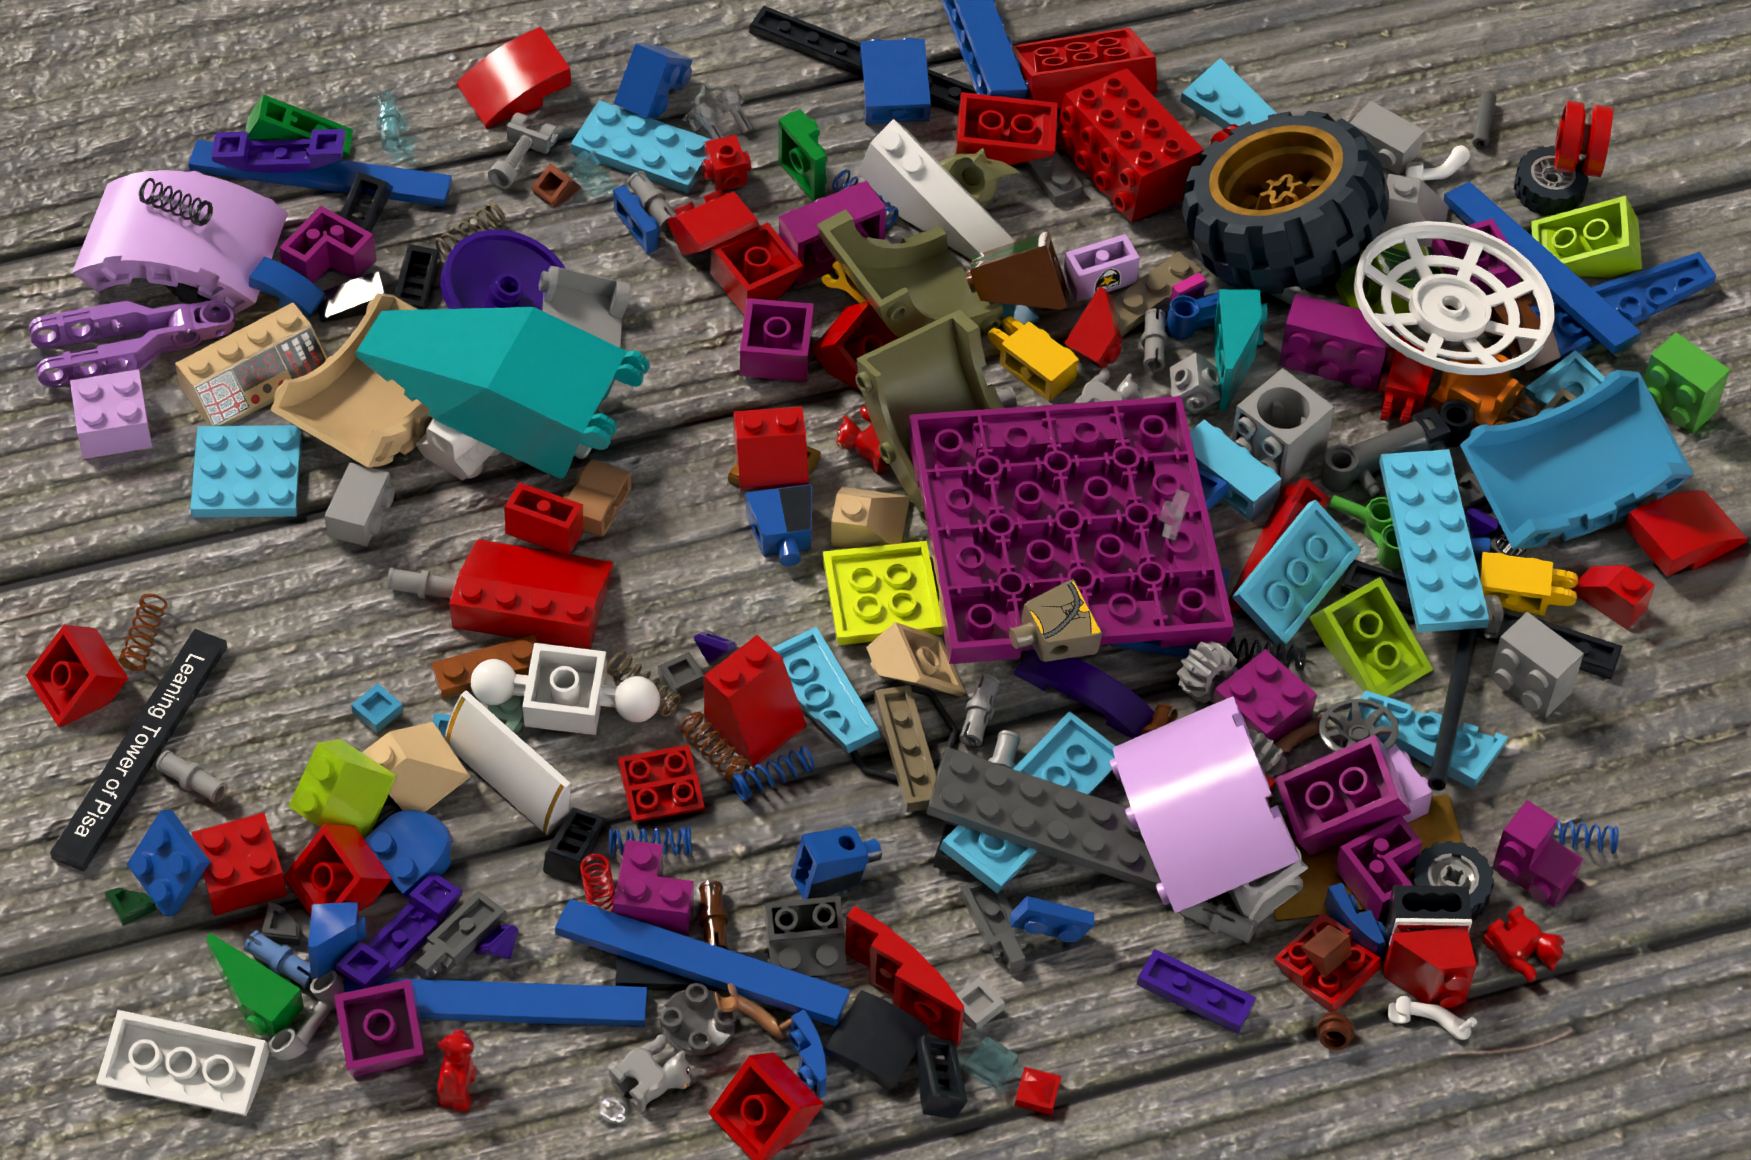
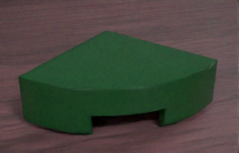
(129, 904)

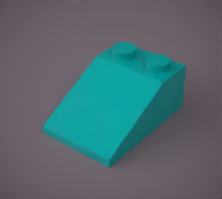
(1236, 338)

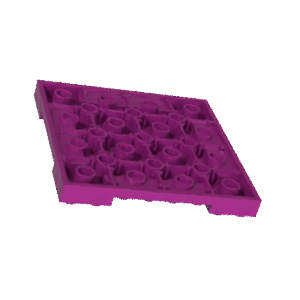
(1060, 497)

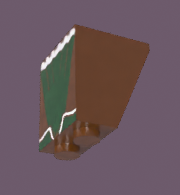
(1020, 274)

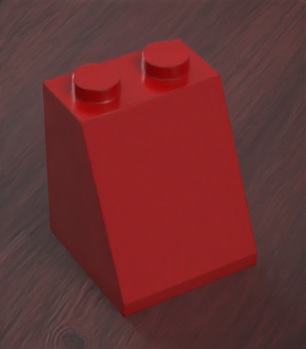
(752, 701)

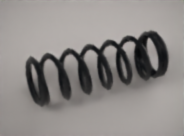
(195, 216)
(1299, 663)

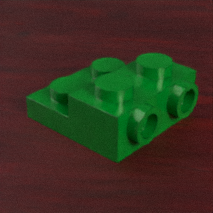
(801, 154)

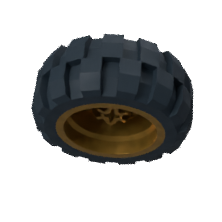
(1285, 202)

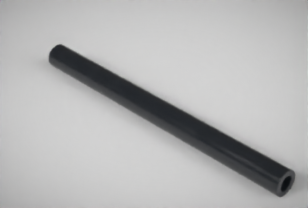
(1452, 709)

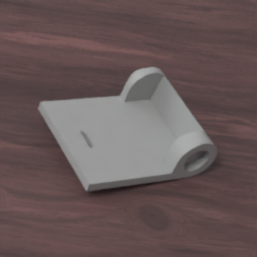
(586, 301)

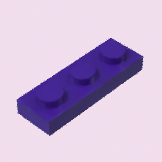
(1196, 991)

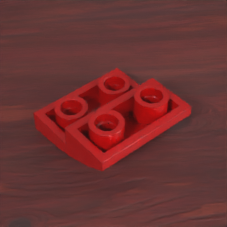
(660, 783)
(1342, 982)

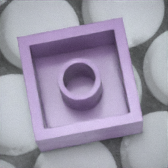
(110, 414)

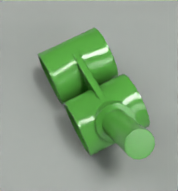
(1377, 527)

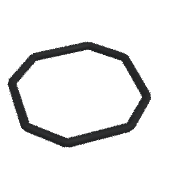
(920, 690)

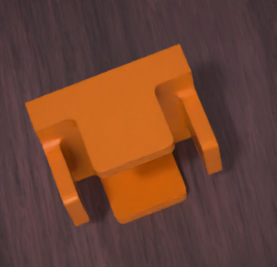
(1486, 394)

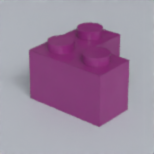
(328, 242)
(1533, 858)
(1377, 862)
(649, 896)

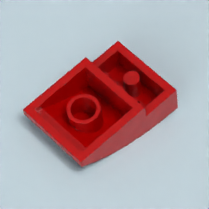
(515, 78)
(1683, 531)

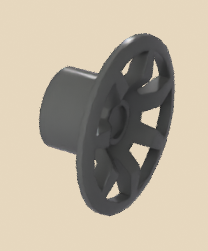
(1357, 728)

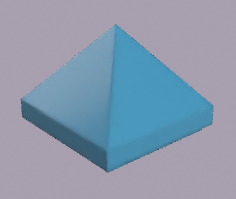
(1020, 313)

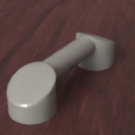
(287, 1043)

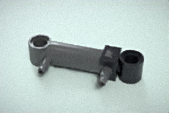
(1425, 433)

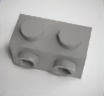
(1393, 137)
(359, 504)

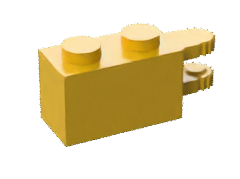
(1034, 357)
(1526, 583)

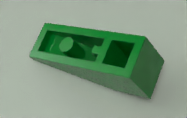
(281, 121)
(260, 994)

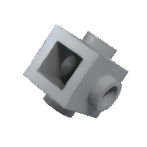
(1195, 382)

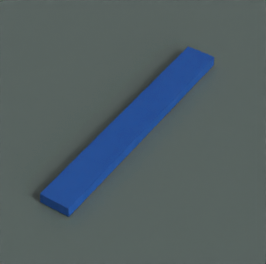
(338, 177)
(1565, 287)
(702, 962)
(526, 1002)

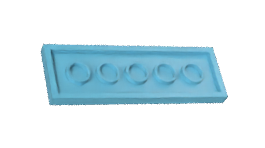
(1433, 541)
(1066, 756)

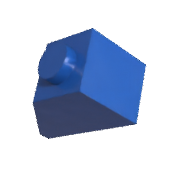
(333, 933)

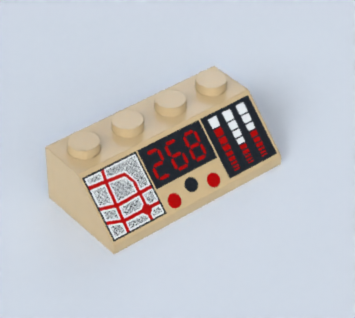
(249, 365)

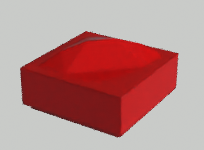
(1038, 1090)

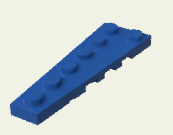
(1635, 298)

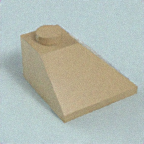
(868, 518)
(914, 659)
(423, 765)

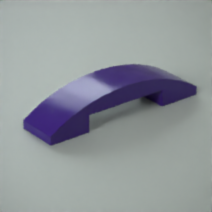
(278, 156)
(1091, 687)
(403, 935)

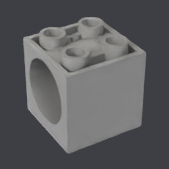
(1283, 424)

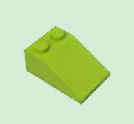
(1594, 239)
(1372, 640)

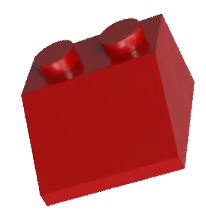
(711, 222)
(754, 266)
(850, 337)
(770, 448)
(76, 674)
(337, 869)
(1432, 965)
(765, 1106)

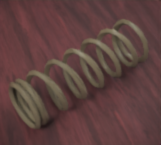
(490, 216)
(665, 705)

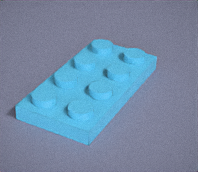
(642, 144)
(1296, 573)

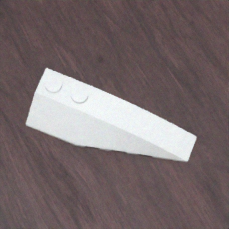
(928, 193)

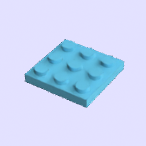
(246, 471)

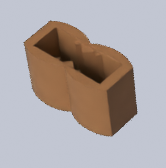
(602, 493)

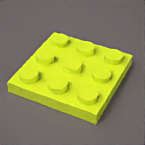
(880, 587)

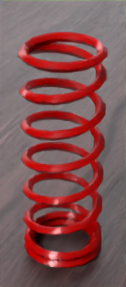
(605, 877)

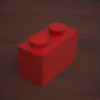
(543, 519)

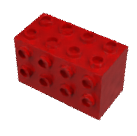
(1127, 144)

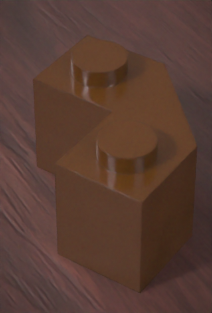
(1528, 320)

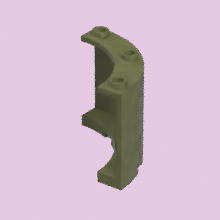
(909, 280)
(923, 374)

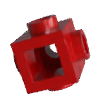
(726, 170)

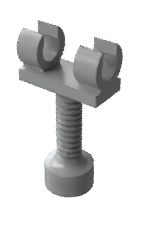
(503, 172)

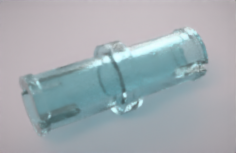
(389, 121)

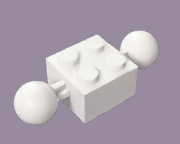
(565, 689)

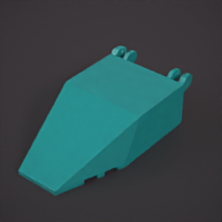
(505, 377)

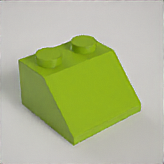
(342, 787)

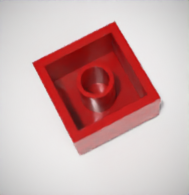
(242, 864)

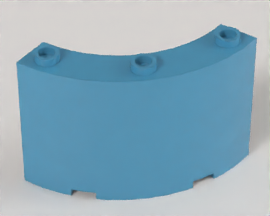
(1577, 463)

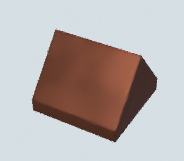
(1328, 949)

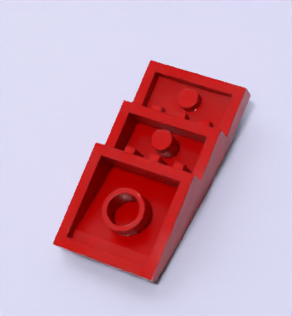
(904, 975)

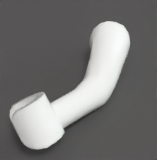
(1457, 159)
(1403, 1009)

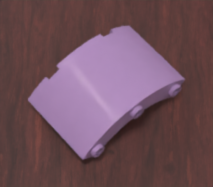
(147, 243)
(1203, 805)

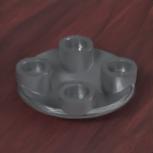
(695, 1022)

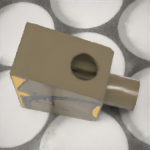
(1058, 625)

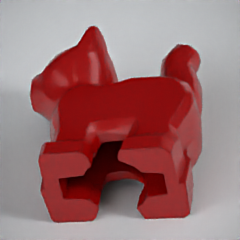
(864, 442)
(1521, 941)
(456, 1071)

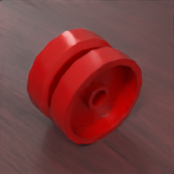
(1578, 138)

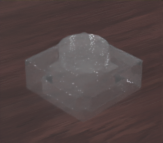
(1173, 514)

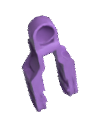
(164, 328)

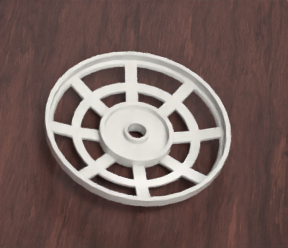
(1470, 302)

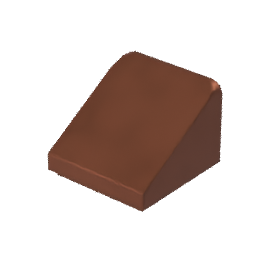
(554, 186)

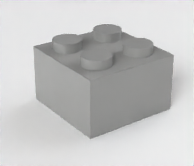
(1536, 665)

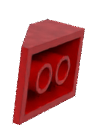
(1006, 128)

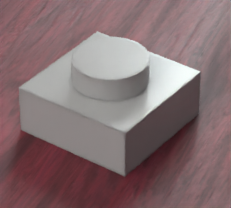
(979, 1003)

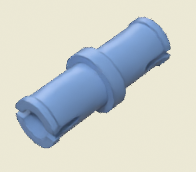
(279, 958)

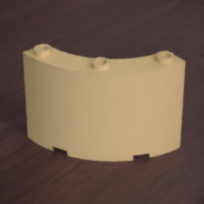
(354, 405)

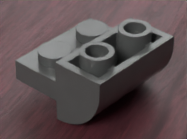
(807, 936)

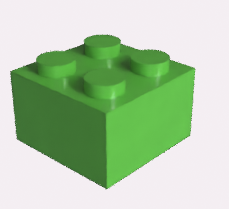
(1685, 382)

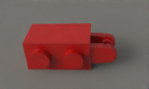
(1404, 386)

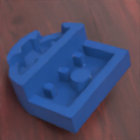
(411, 848)

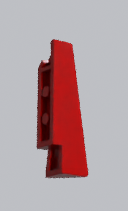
(1286, 509)

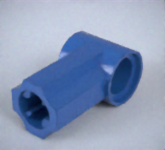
(1190, 314)

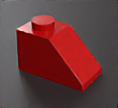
(1097, 332)
(1615, 592)

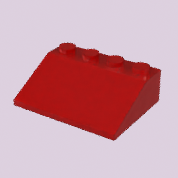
(1075, 61)
(529, 593)

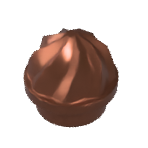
(1335, 1030)

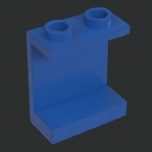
(895, 80)

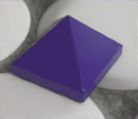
(1482, 523)
(713, 646)
(499, 942)

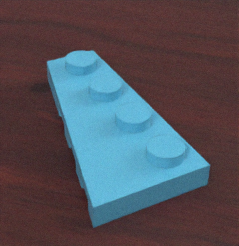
(1225, 98)
(1571, 373)
(826, 691)
(1419, 733)

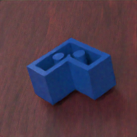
(650, 77)

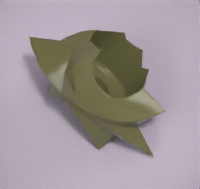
(977, 174)

